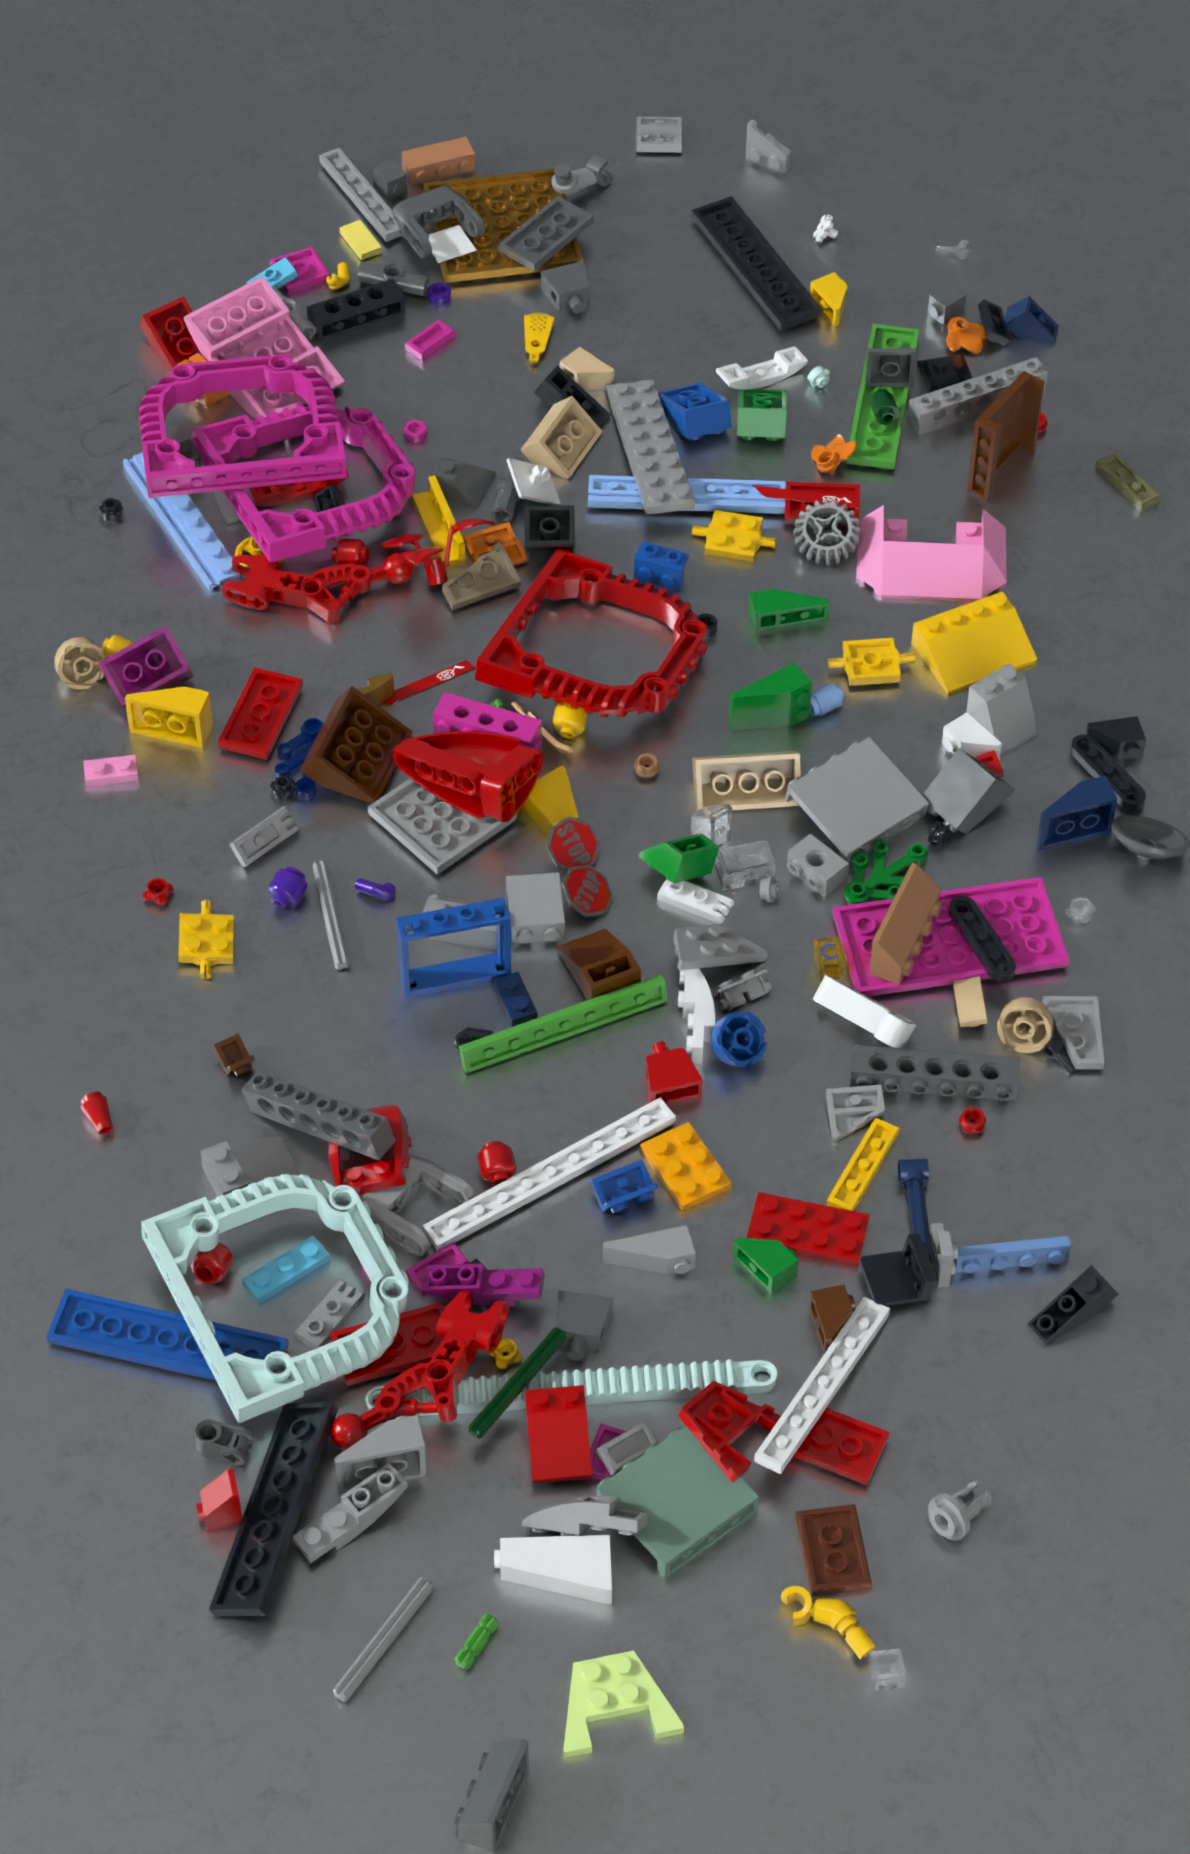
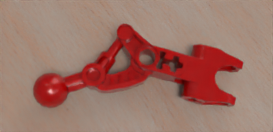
(311, 592)
(462, 1338)

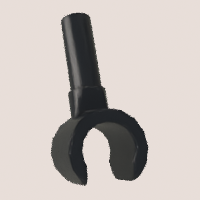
(1054, 1050)

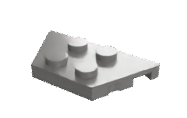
(714, 947)

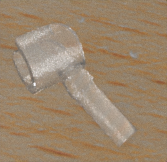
(960, 250)
(289, 452)

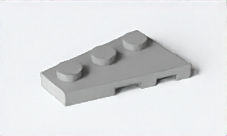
(1078, 1028)

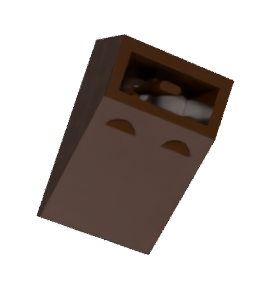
(600, 963)

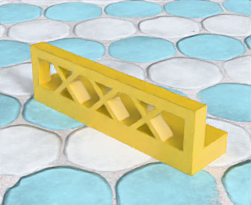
(436, 520)

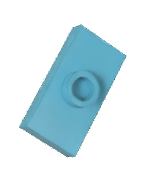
(278, 274)

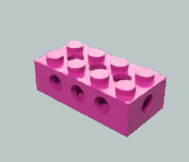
(463, 714)

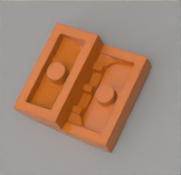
(483, 542)

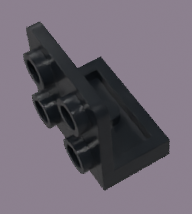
(900, 1275)

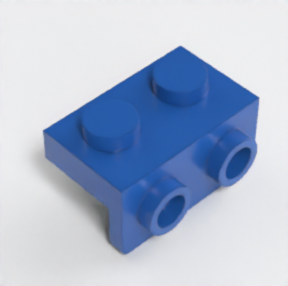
(660, 565)
(623, 1186)

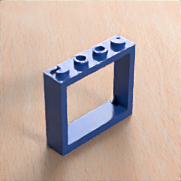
(461, 972)

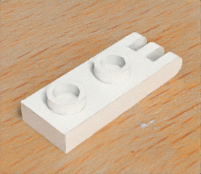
(696, 900)

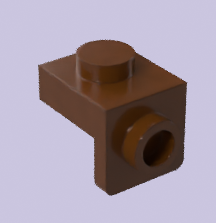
(233, 1056)

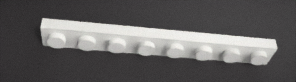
(821, 1385)

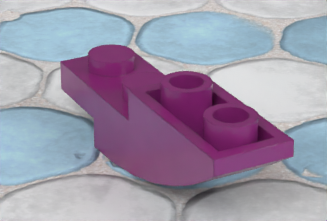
(486, 1285)

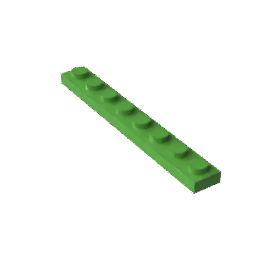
(563, 1023)

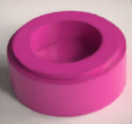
(415, 431)

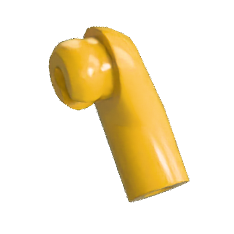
(341, 279)

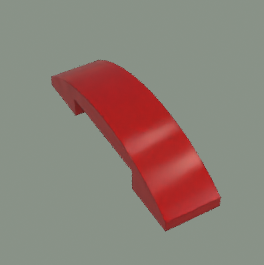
(289, 493)

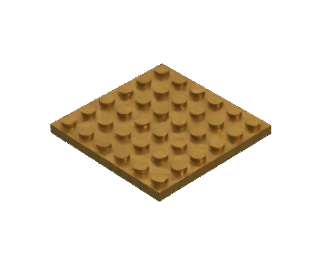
(504, 206)

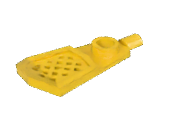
(537, 332)

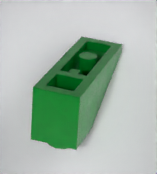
(782, 608)

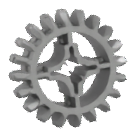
(841, 544)

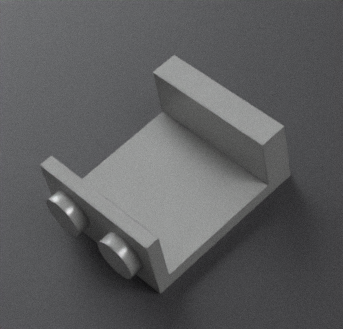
(535, 907)

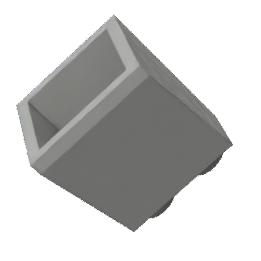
(1003, 707)

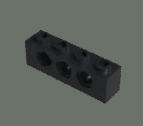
(356, 309)

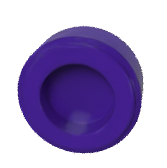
(439, 293)

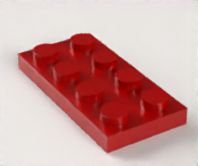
(260, 713)
(810, 1228)
(412, 1345)

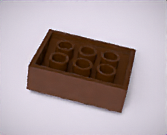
(355, 748)

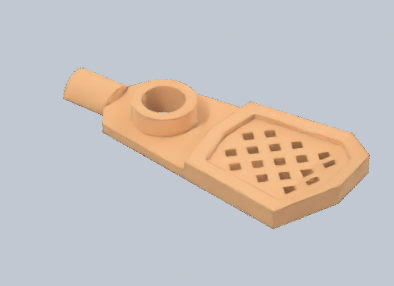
(563, 749)

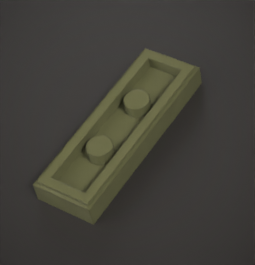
(1128, 482)

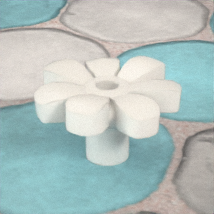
(825, 229)

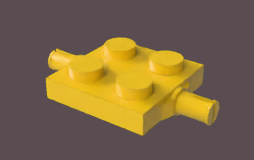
(734, 536)
(871, 661)
(206, 939)

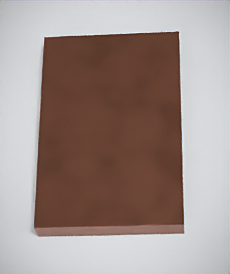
(833, 1550)

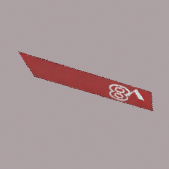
(806, 496)
(429, 681)

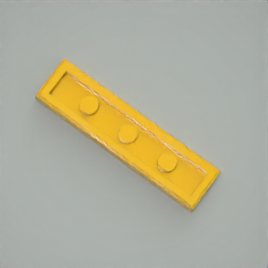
(863, 1165)

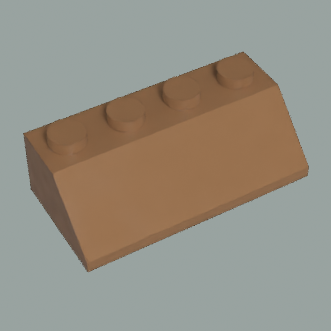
(905, 926)

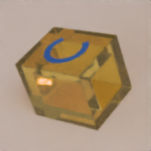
(828, 958)

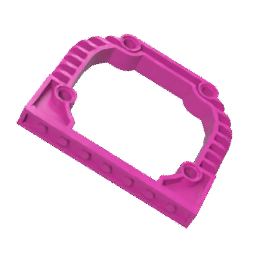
(174, 474)
(304, 531)

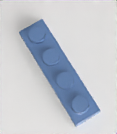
(1012, 1254)

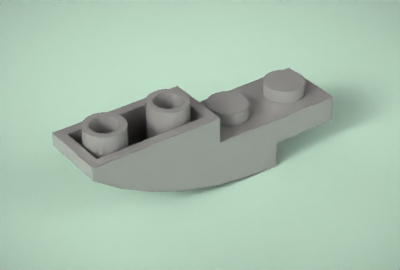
(578, 1513)
(353, 1515)

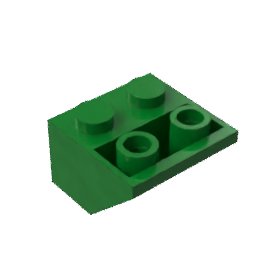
(682, 857)

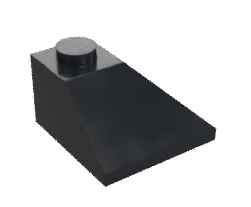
(943, 371)

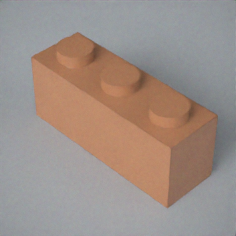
(438, 161)

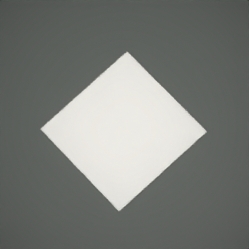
(450, 243)

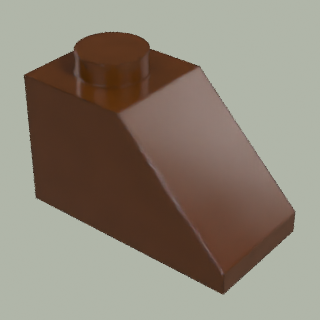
(830, 1312)

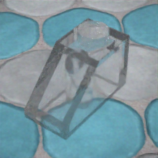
(714, 823)

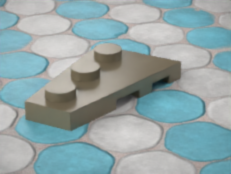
(483, 579)

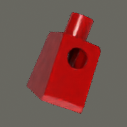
(671, 1075)

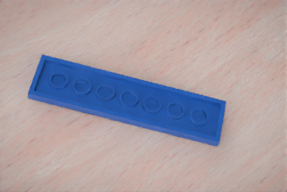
(148, 1335)

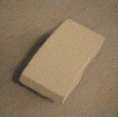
(970, 1002)

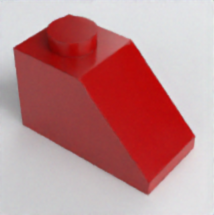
(220, 1503)

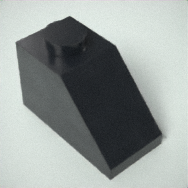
(1119, 737)

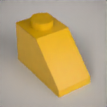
(830, 295)

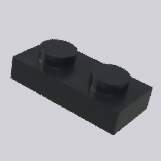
(993, 322)

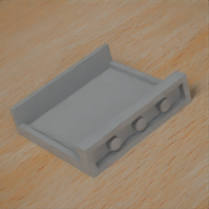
(858, 798)

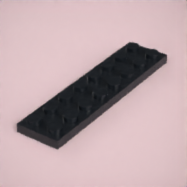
(756, 263)
(273, 1509)

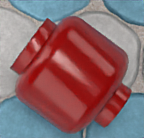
(350, 551)
(496, 1162)
(212, 1265)

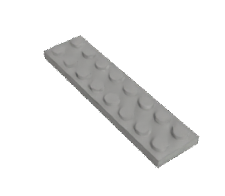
(650, 447)

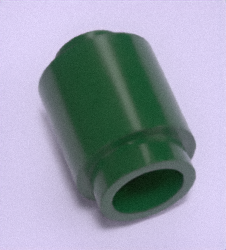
(884, 407)

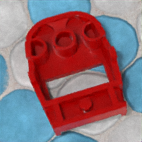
(379, 1174)

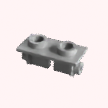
(732, 993)

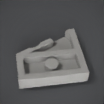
(766, 149)
(853, 1108)

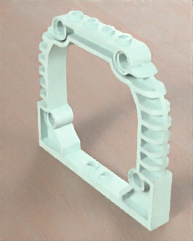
(247, 1381)

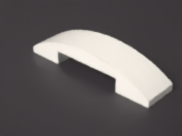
(760, 375)

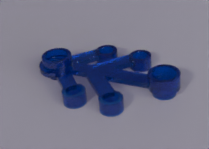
(304, 787)

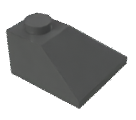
(890, 367)
(462, 481)

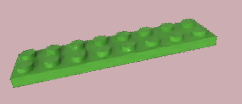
(876, 442)

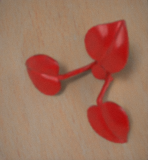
(434, 566)

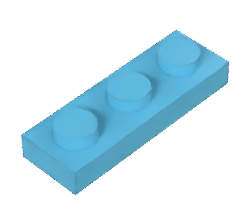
(286, 1269)

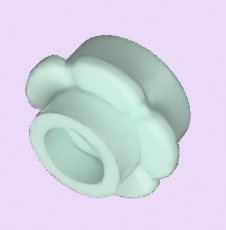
(819, 377)

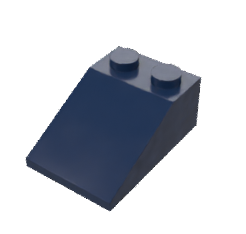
(1078, 814)

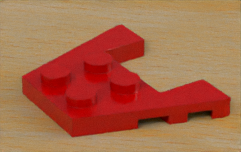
(720, 1417)

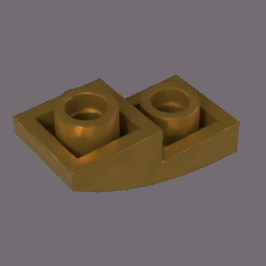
(379, 688)

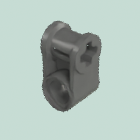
(225, 1441)

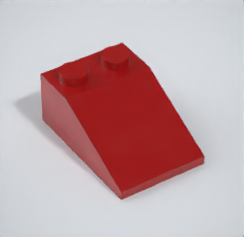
(168, 332)
(558, 1434)

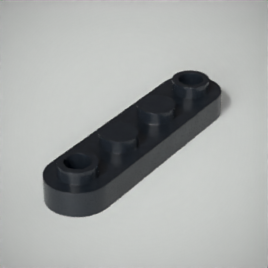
(1101, 763)
(982, 939)

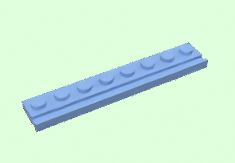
(708, 494)
(188, 530)

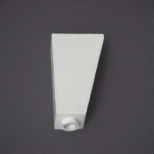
(559, 1564)

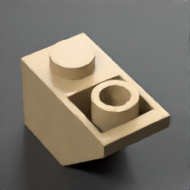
(587, 370)

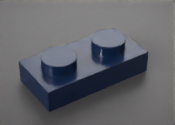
(515, 999)

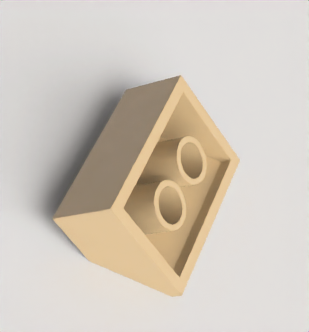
(562, 438)

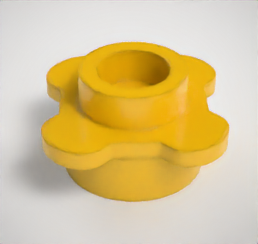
(506, 1346)

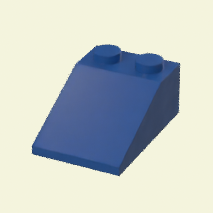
(696, 410)

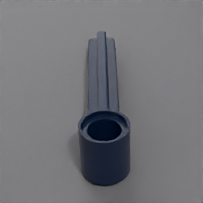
(914, 1176)

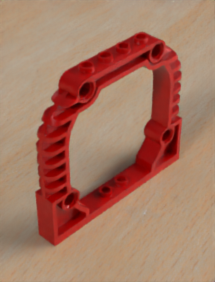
(575, 576)

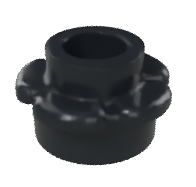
(111, 509)
(283, 787)

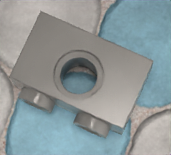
(817, 865)

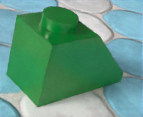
(767, 1261)

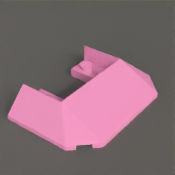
(931, 570)

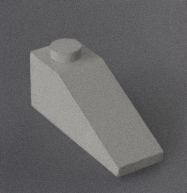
(657, 1252)

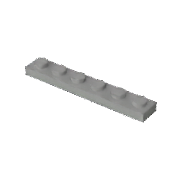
(361, 193)

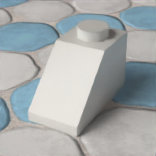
(969, 736)

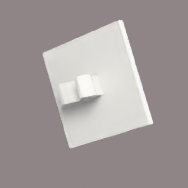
(533, 482)

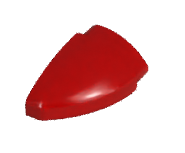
(473, 770)

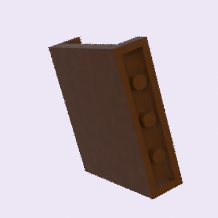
(1002, 430)

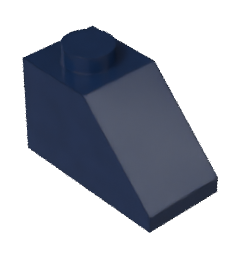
(1030, 321)

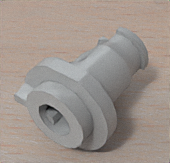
(952, 1516)

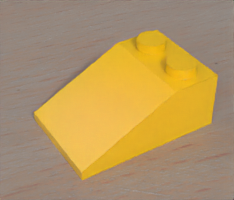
(171, 715)

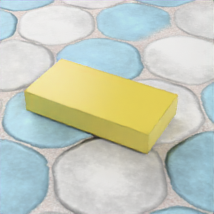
(360, 240)

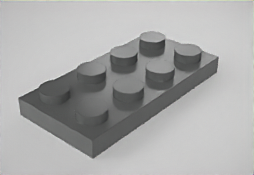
(546, 233)

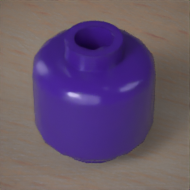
(287, 887)

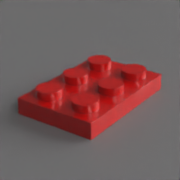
(793, 508)
(844, 1446)

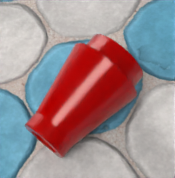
(97, 1111)

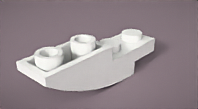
(698, 1009)

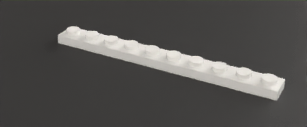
(548, 1174)

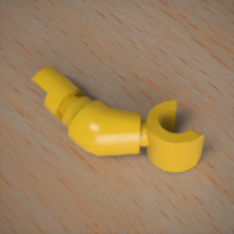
(830, 1612)

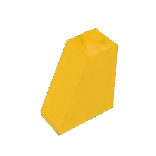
(551, 800)

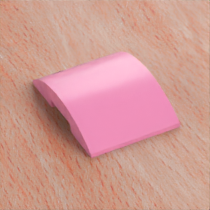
(256, 324)

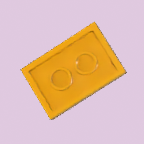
(685, 1166)

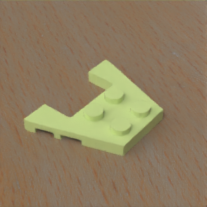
(614, 1688)

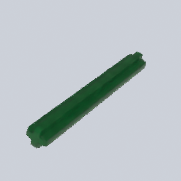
(517, 1383)

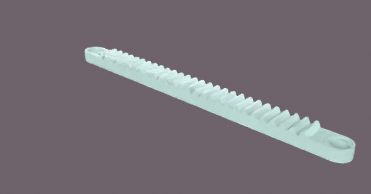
(613, 1385)

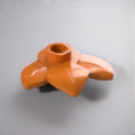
(965, 335)
(831, 455)

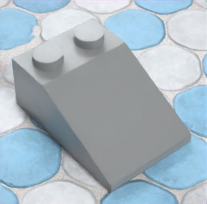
(245, 1161)
(394, 1442)

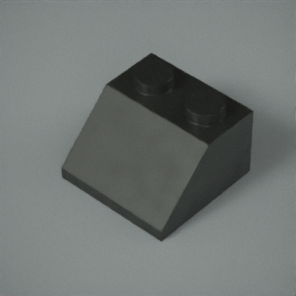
(549, 526)

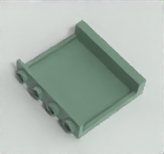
(685, 1499)

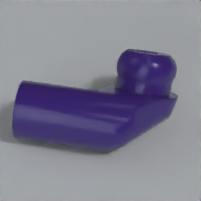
(382, 892)

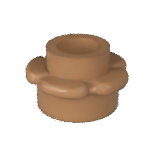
(646, 765)

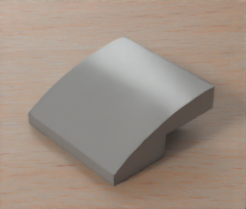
(659, 134)

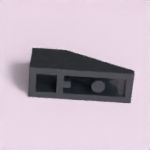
(560, 385)

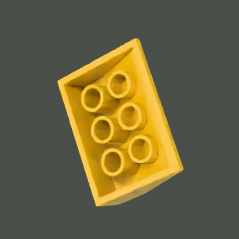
(972, 642)

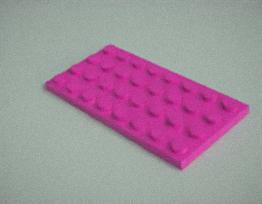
(1015, 910)

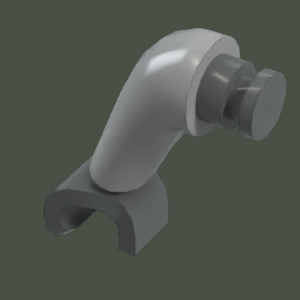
(570, 182)

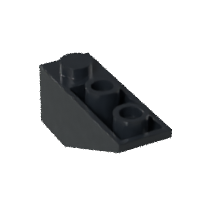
(1073, 1306)

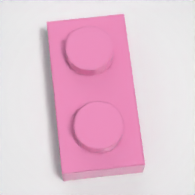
(110, 770)

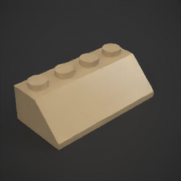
(745, 779)

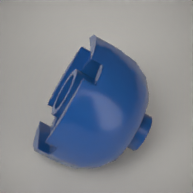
(738, 1039)

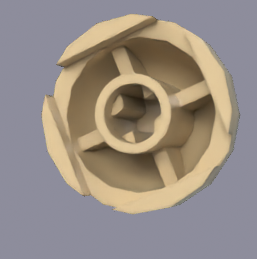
(78, 662)
(1025, 1024)

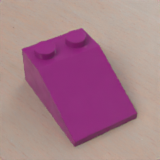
(146, 666)

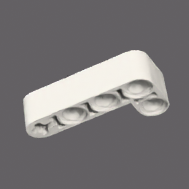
(865, 1012)

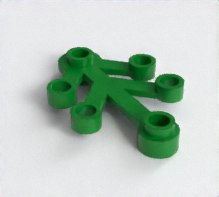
(861, 891)

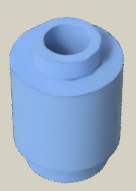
(826, 699)

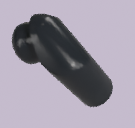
(470, 1034)

